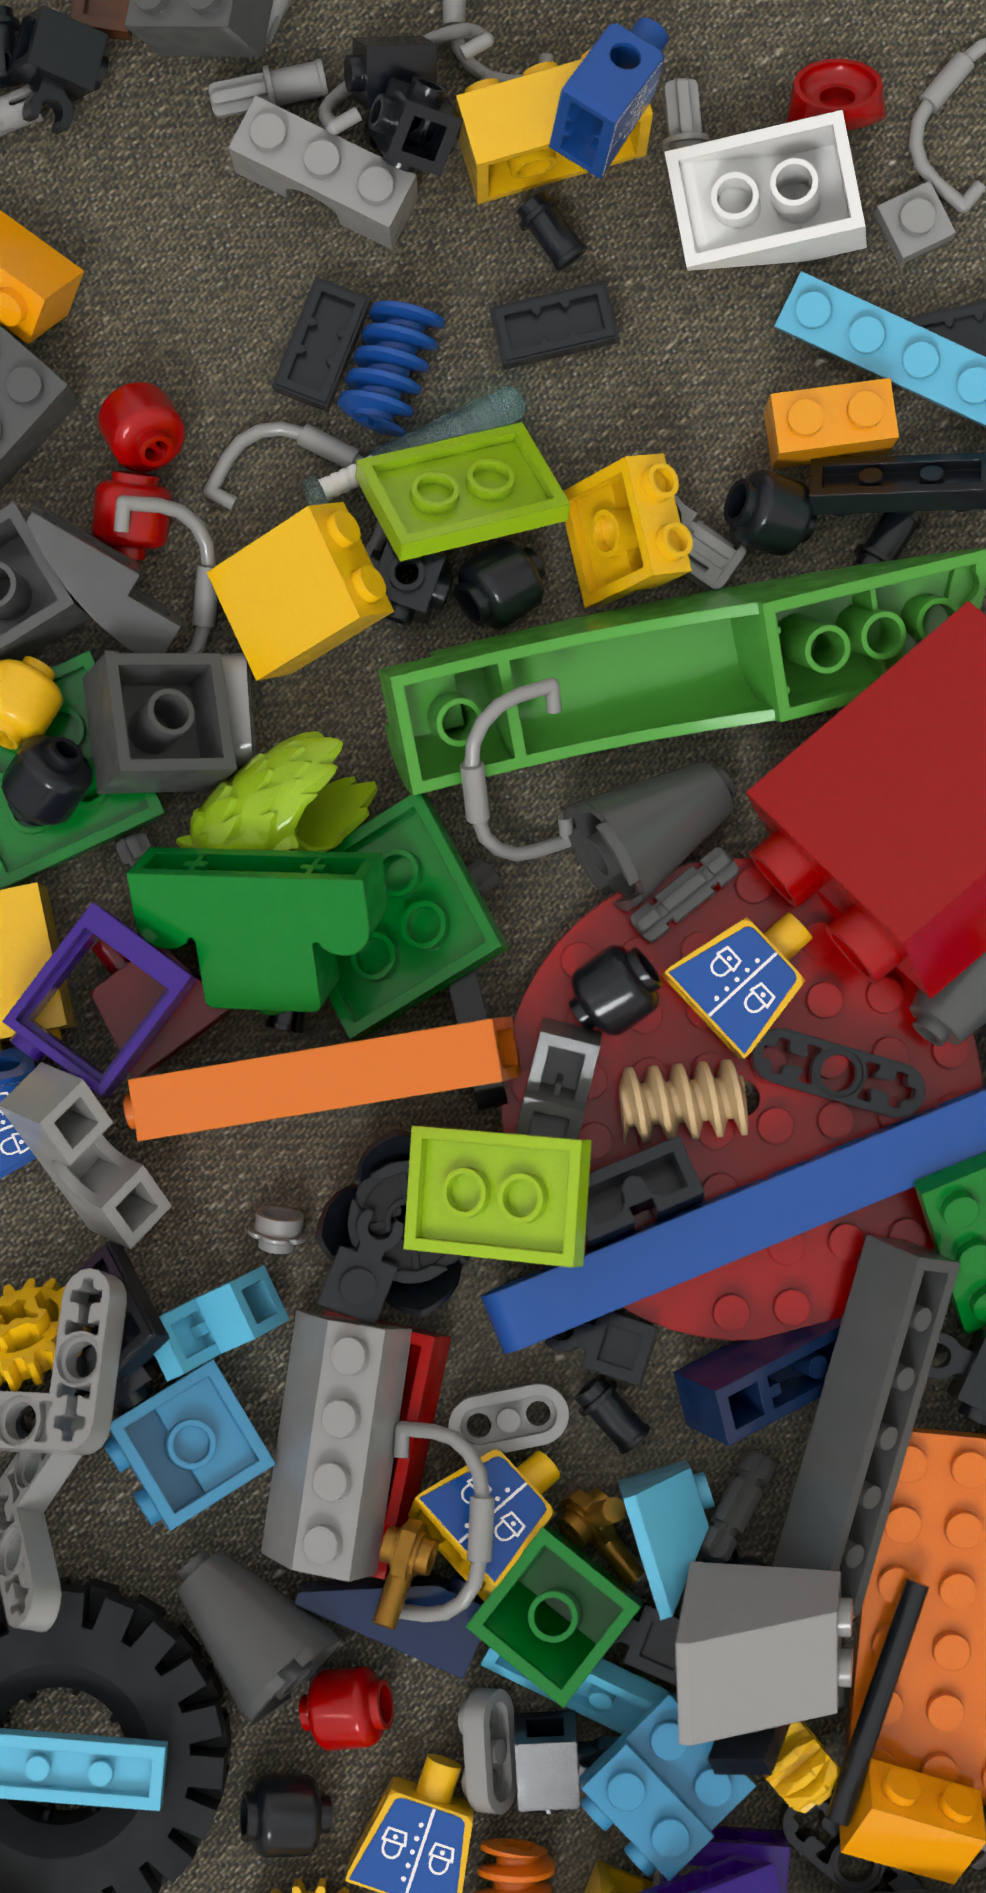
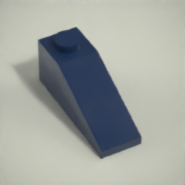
(755, 1381)
(438, 1643)

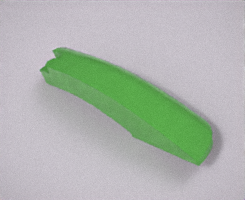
(672, 665)

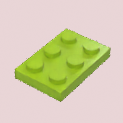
(461, 491)
(497, 1195)

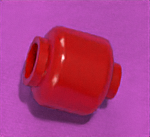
(141, 426)
(146, 529)
(347, 1708)

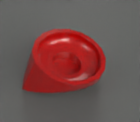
(838, 86)

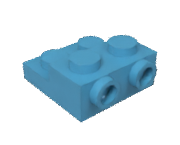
(187, 1446)
(660, 1791)

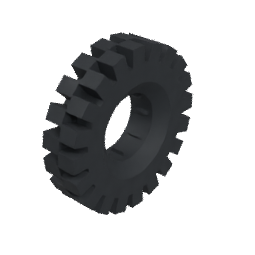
(155, 1692)

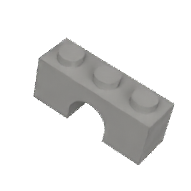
(298, 155)
(64, 1132)

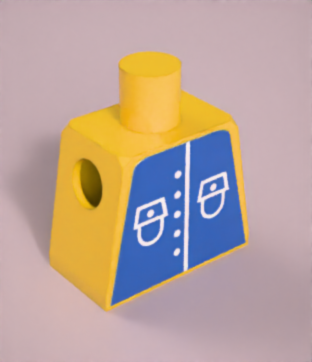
(742, 980)
(518, 1512)
(416, 1835)

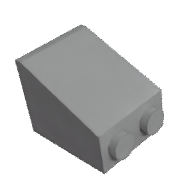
(759, 1649)

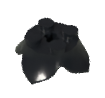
(381, 1184)

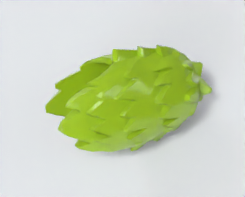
(283, 801)

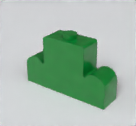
(260, 918)

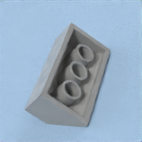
(335, 1446)

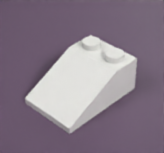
(768, 195)

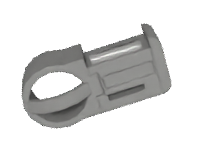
(712, 555)

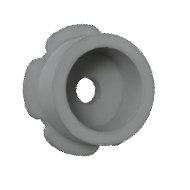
(278, 1229)

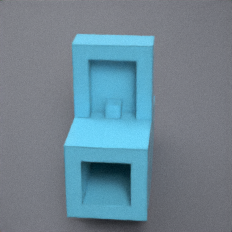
(219, 1322)

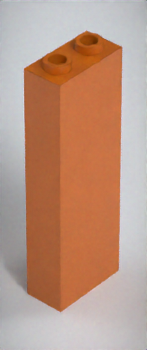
(323, 1078)

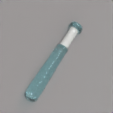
(482, 414)

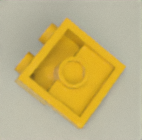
(627, 529)

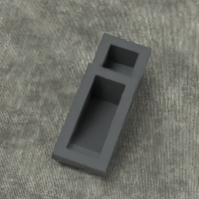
(103, 583)
(559, 1080)

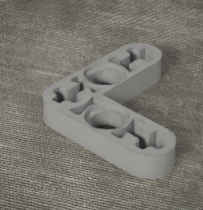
(59, 1407)
(27, 1560)

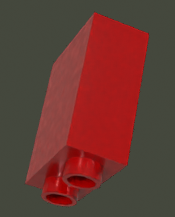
(893, 813)

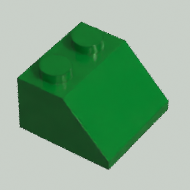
(555, 1615)

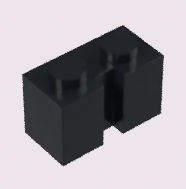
(651, 1179)

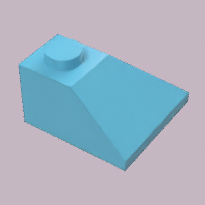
(668, 1526)

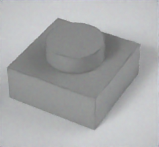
(914, 222)

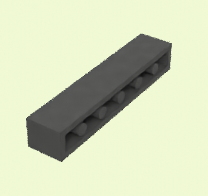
(867, 1412)

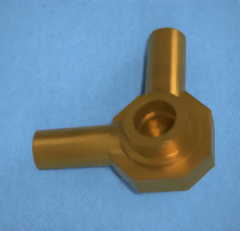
(590, 1520)
(409, 1554)

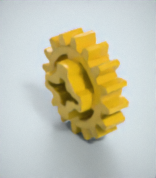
(29, 1331)

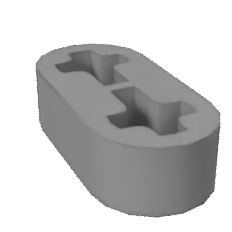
(241, 705)

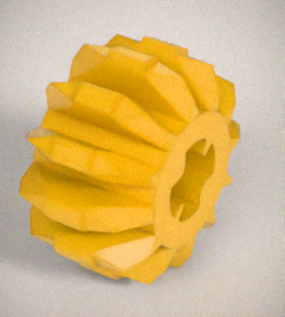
(804, 1770)

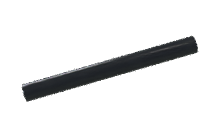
(877, 1702)

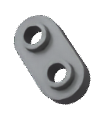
(508, 1418)
(489, 1750)

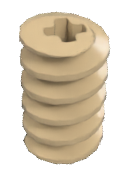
(682, 1100)

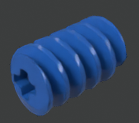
(386, 365)

